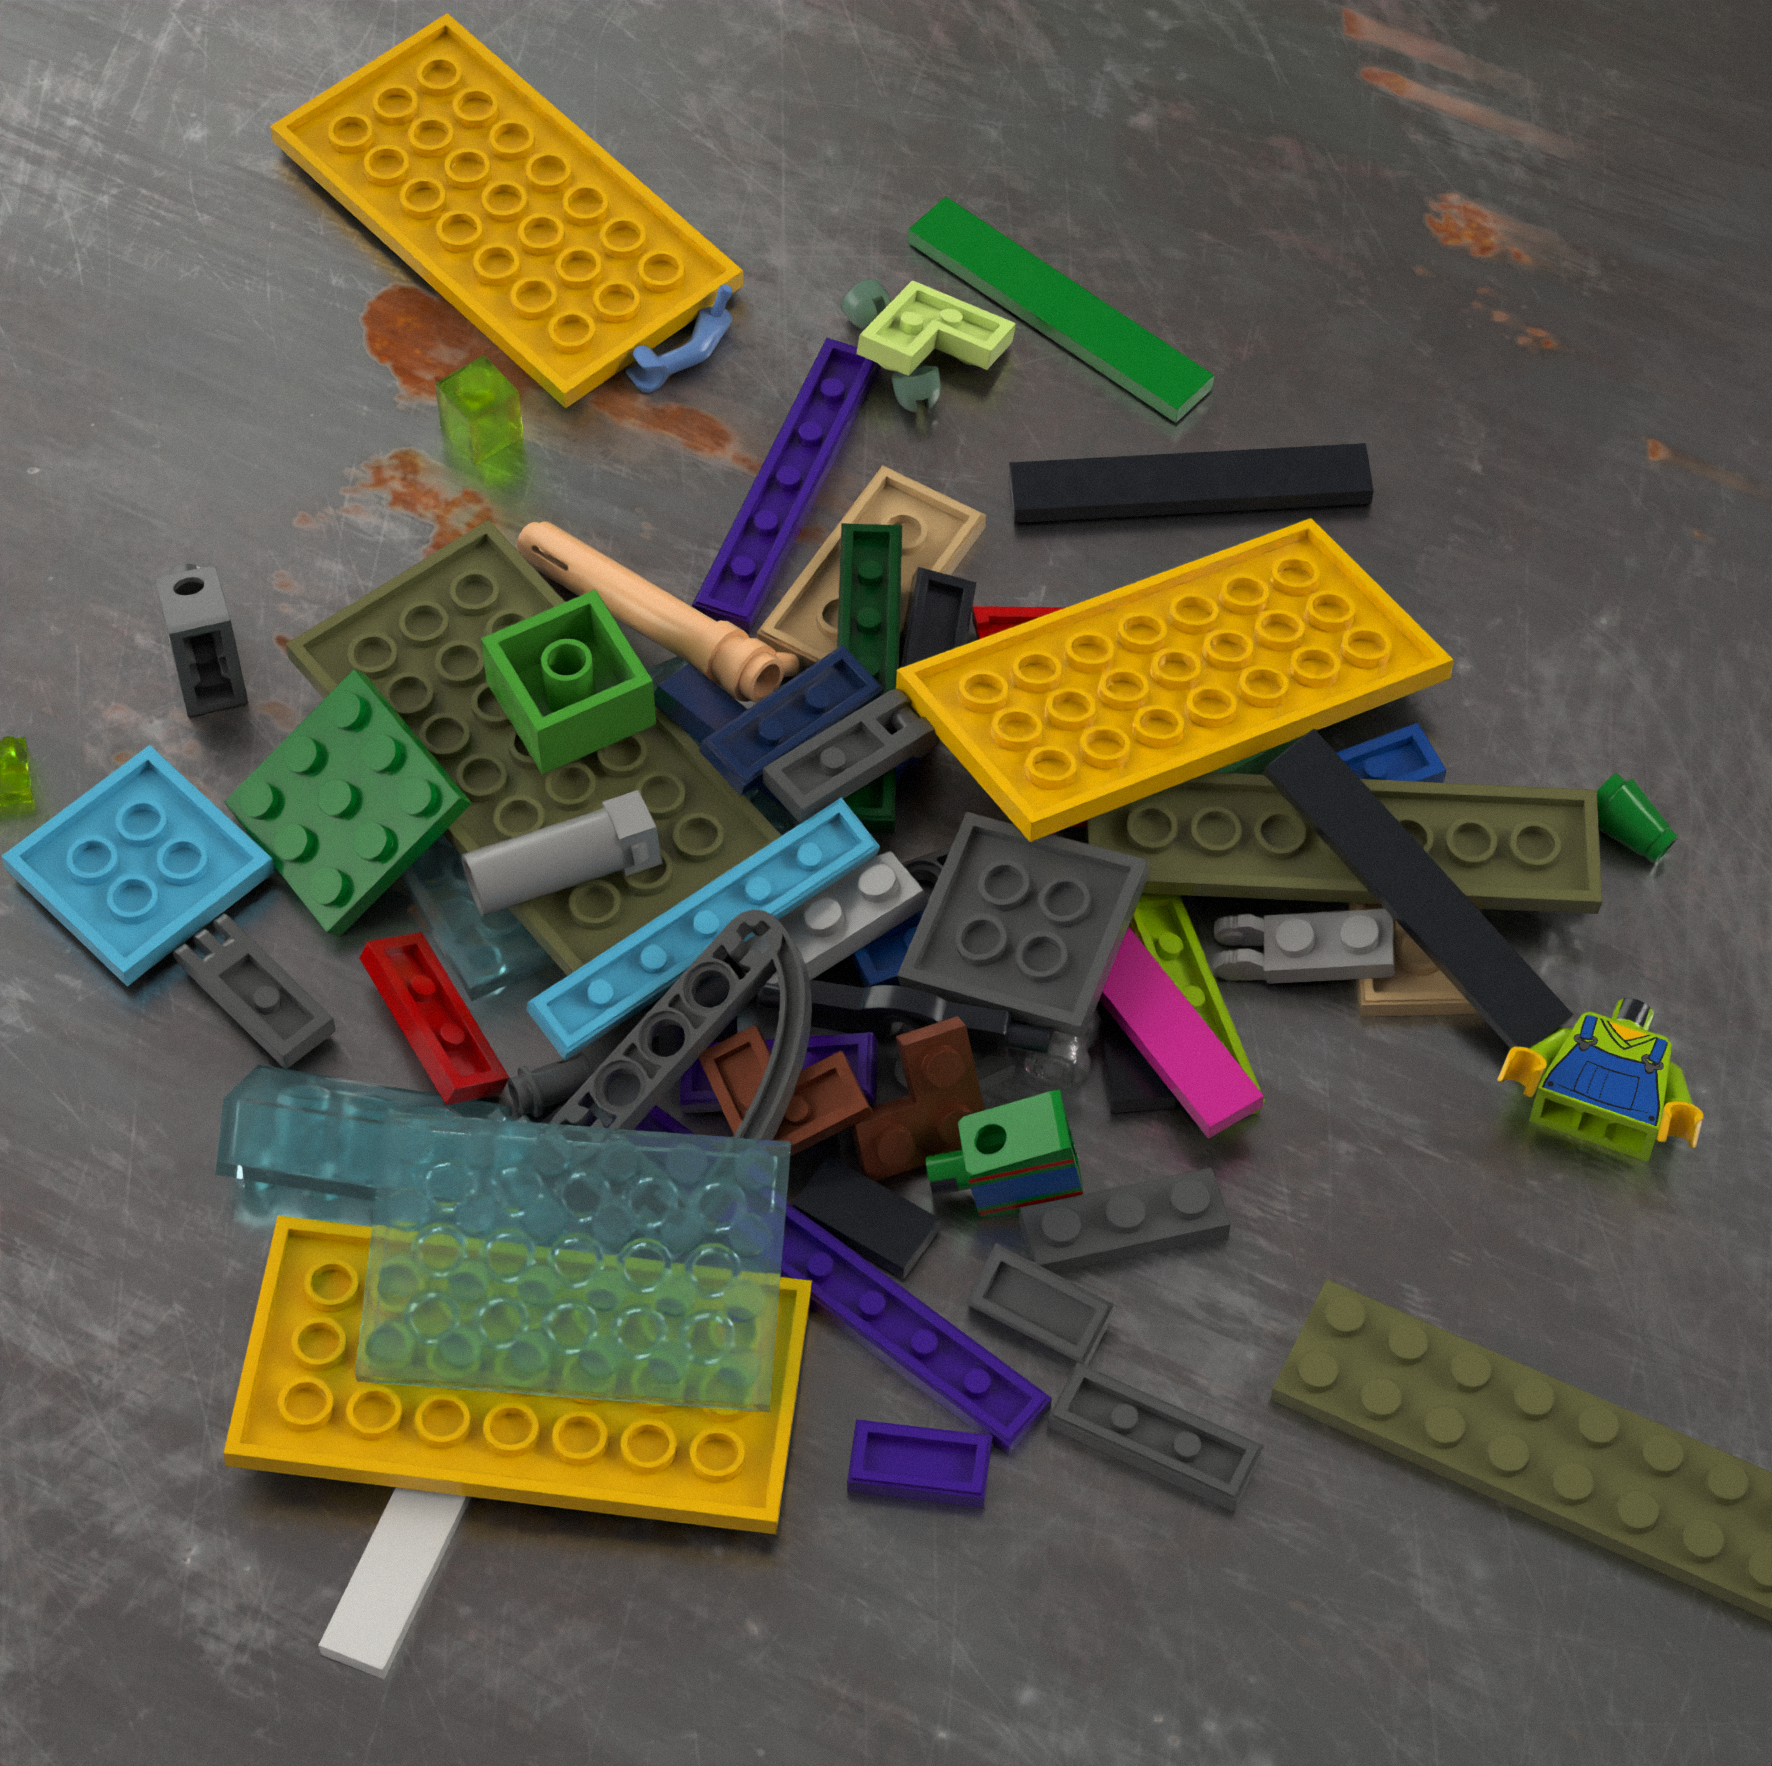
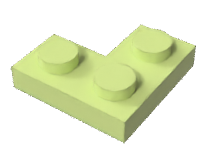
(929, 320)

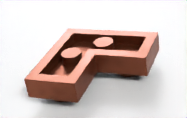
(823, 1099)
(925, 1122)

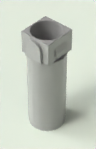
(564, 855)

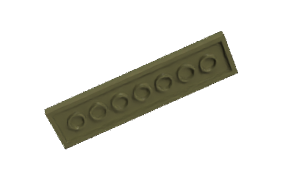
(1247, 841)
(1535, 1444)

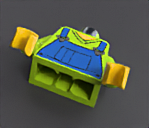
(1608, 1082)

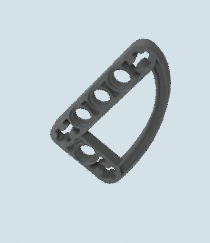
(704, 1025)

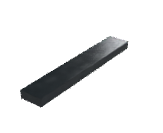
(1190, 483)
(1417, 892)

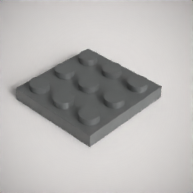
(1024, 924)

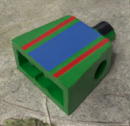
(1012, 1157)

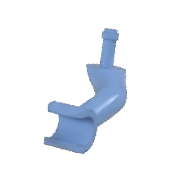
(708, 331)

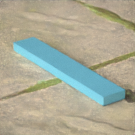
(659, 953)

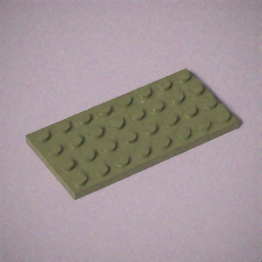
(426, 657)

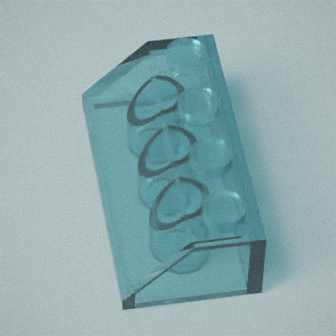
(317, 1131)

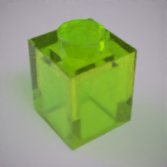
(479, 409)

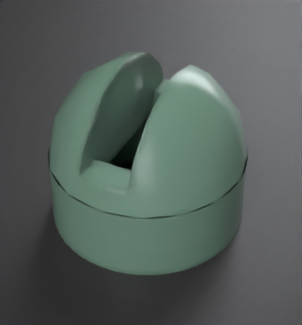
(865, 302)
(919, 385)

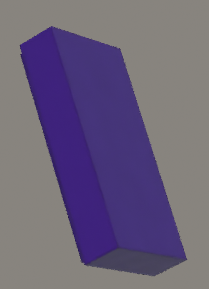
(919, 1463)

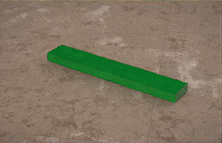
(1061, 309)

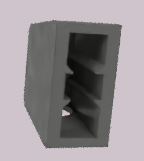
(198, 613)

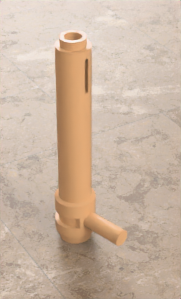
(717, 649)

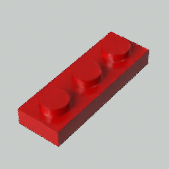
(434, 1018)

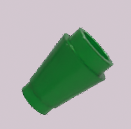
(1633, 819)

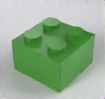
(569, 681)

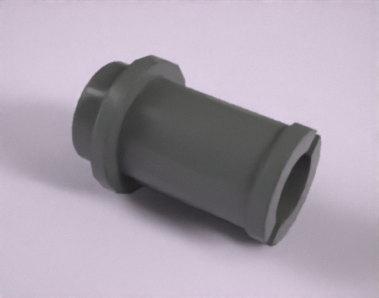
(548, 1084)

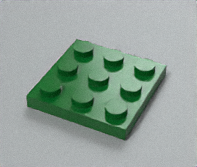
(347, 803)

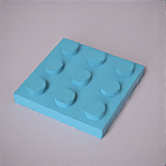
(138, 864)

